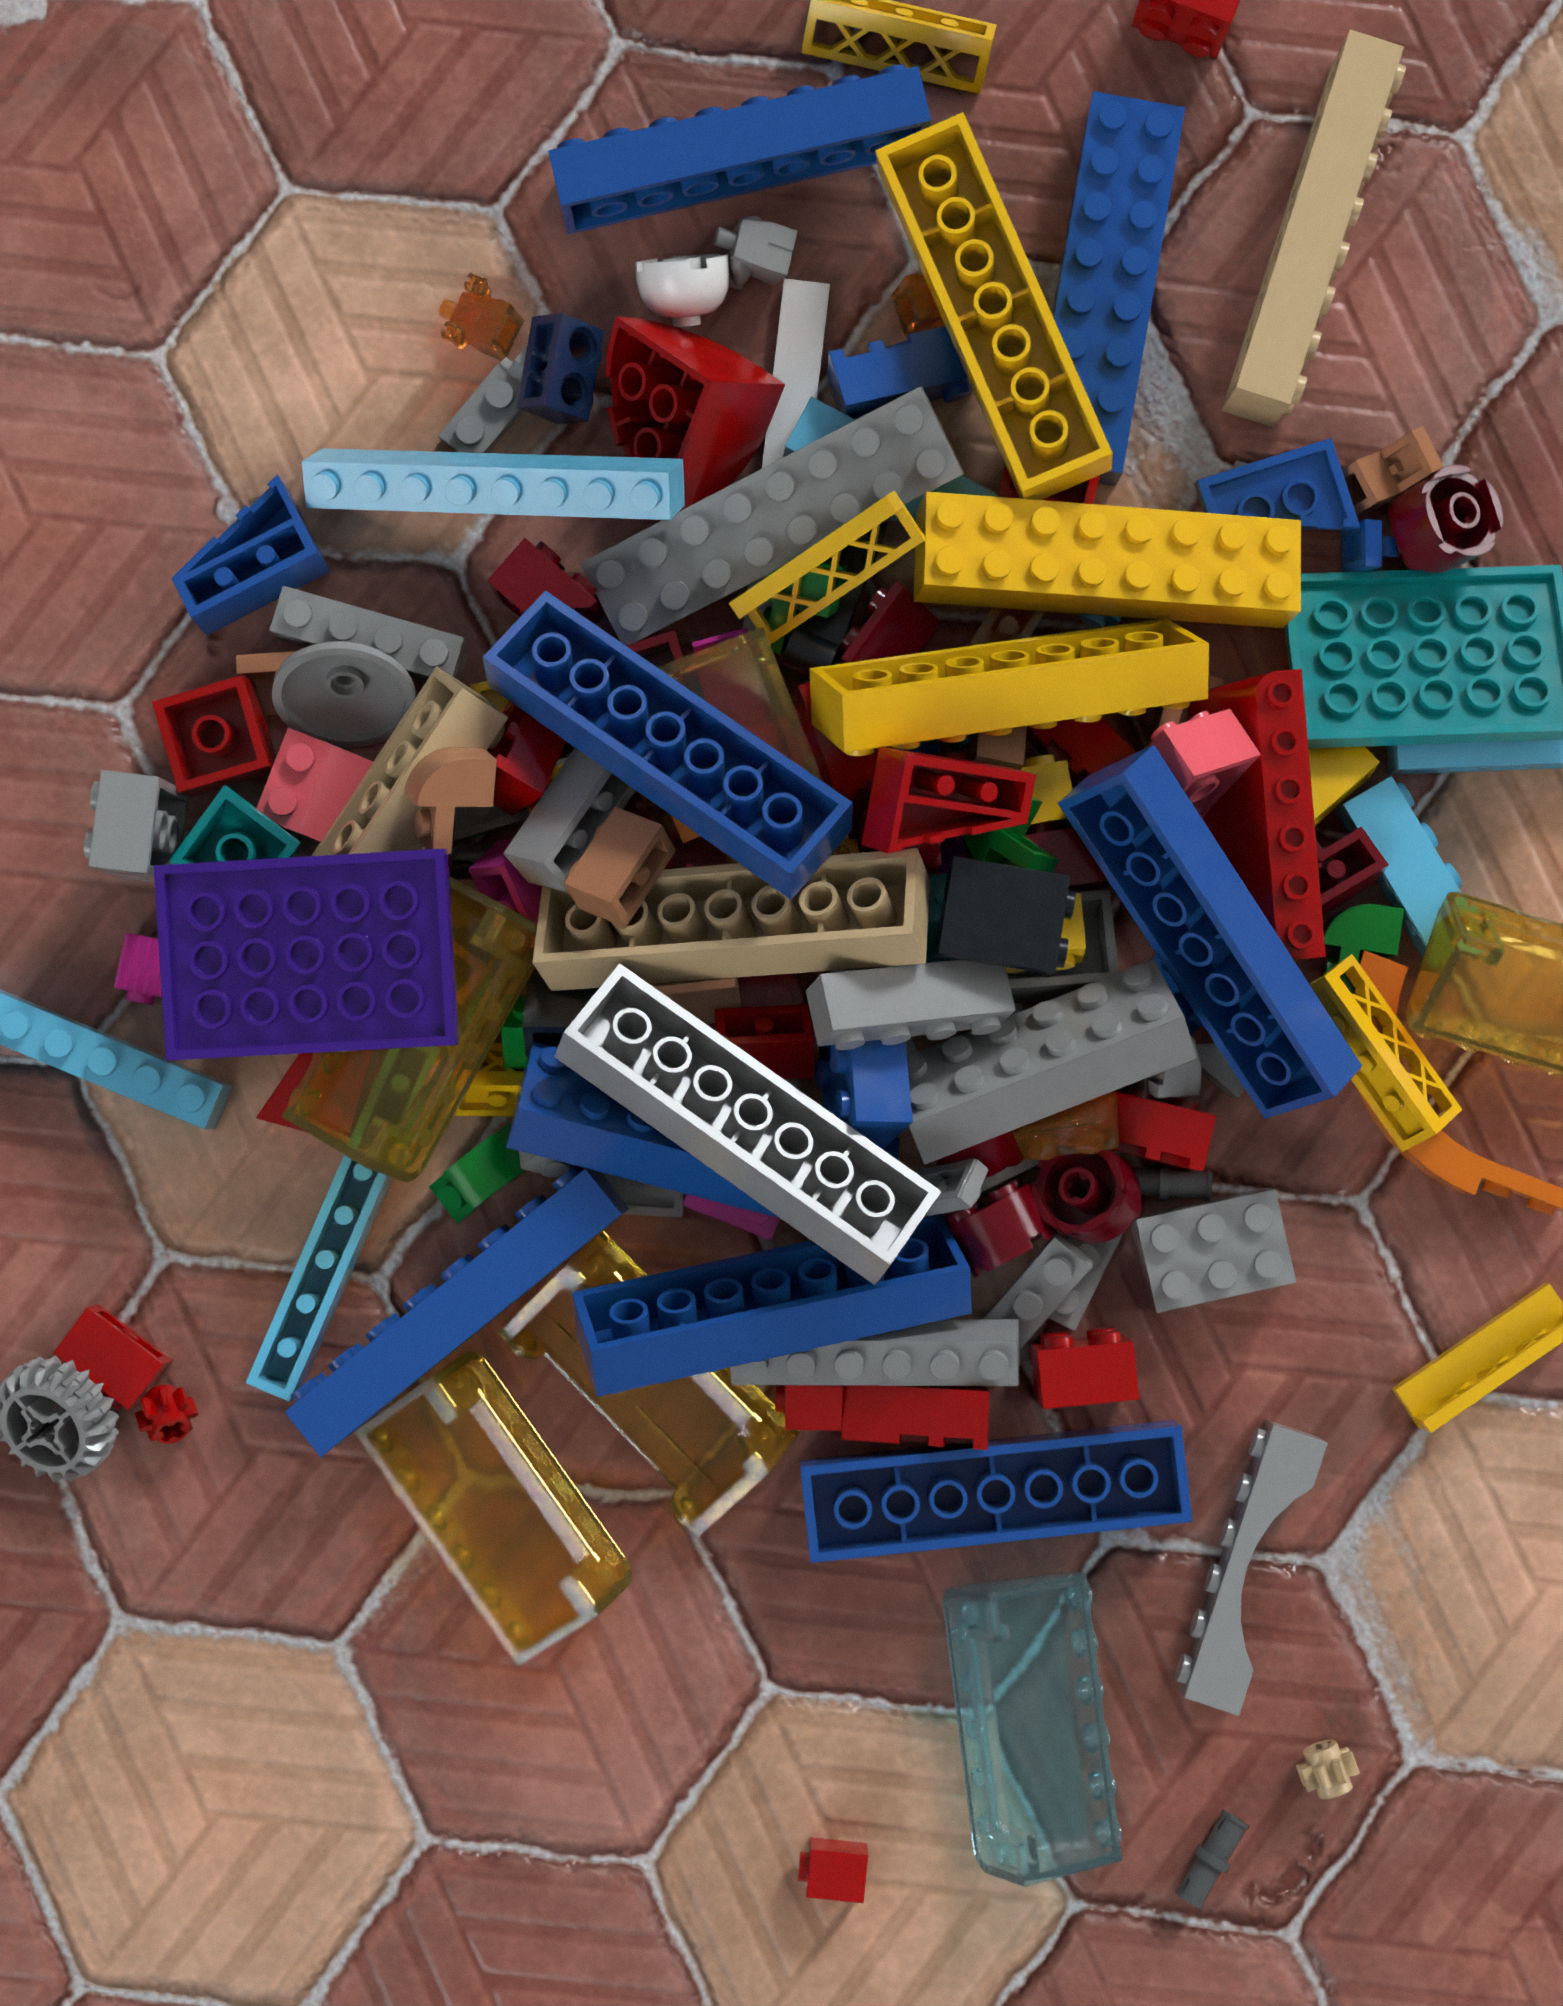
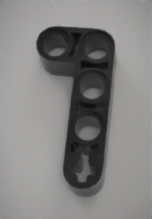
(818, 638)

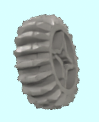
(56, 1419)

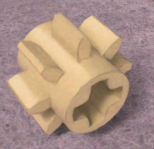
(1327, 1769)

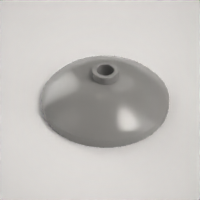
(342, 693)

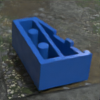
(886, 373)
(250, 561)

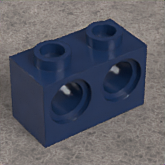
(560, 368)

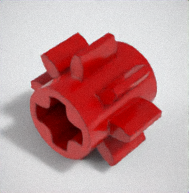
(166, 1414)

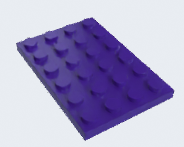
(306, 954)

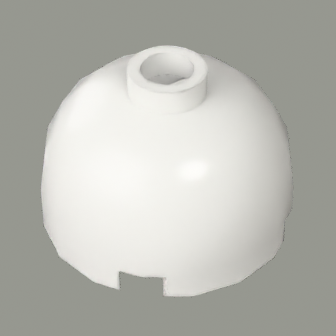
(683, 286)

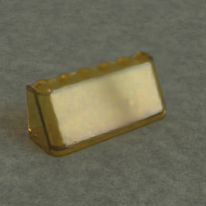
(1492, 983)
(397, 1102)
(497, 1506)

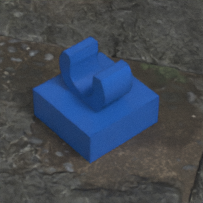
(1366, 547)

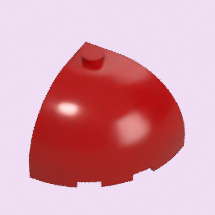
(687, 402)

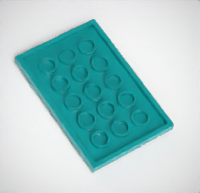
(1430, 656)

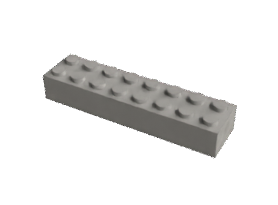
(770, 517)
(746, 1123)

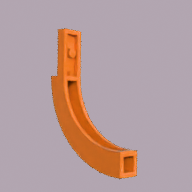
(1441, 1155)

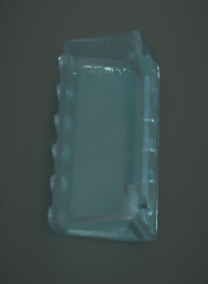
(1032, 1726)

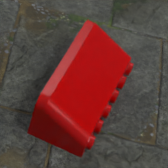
(1269, 812)

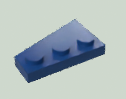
(1290, 485)

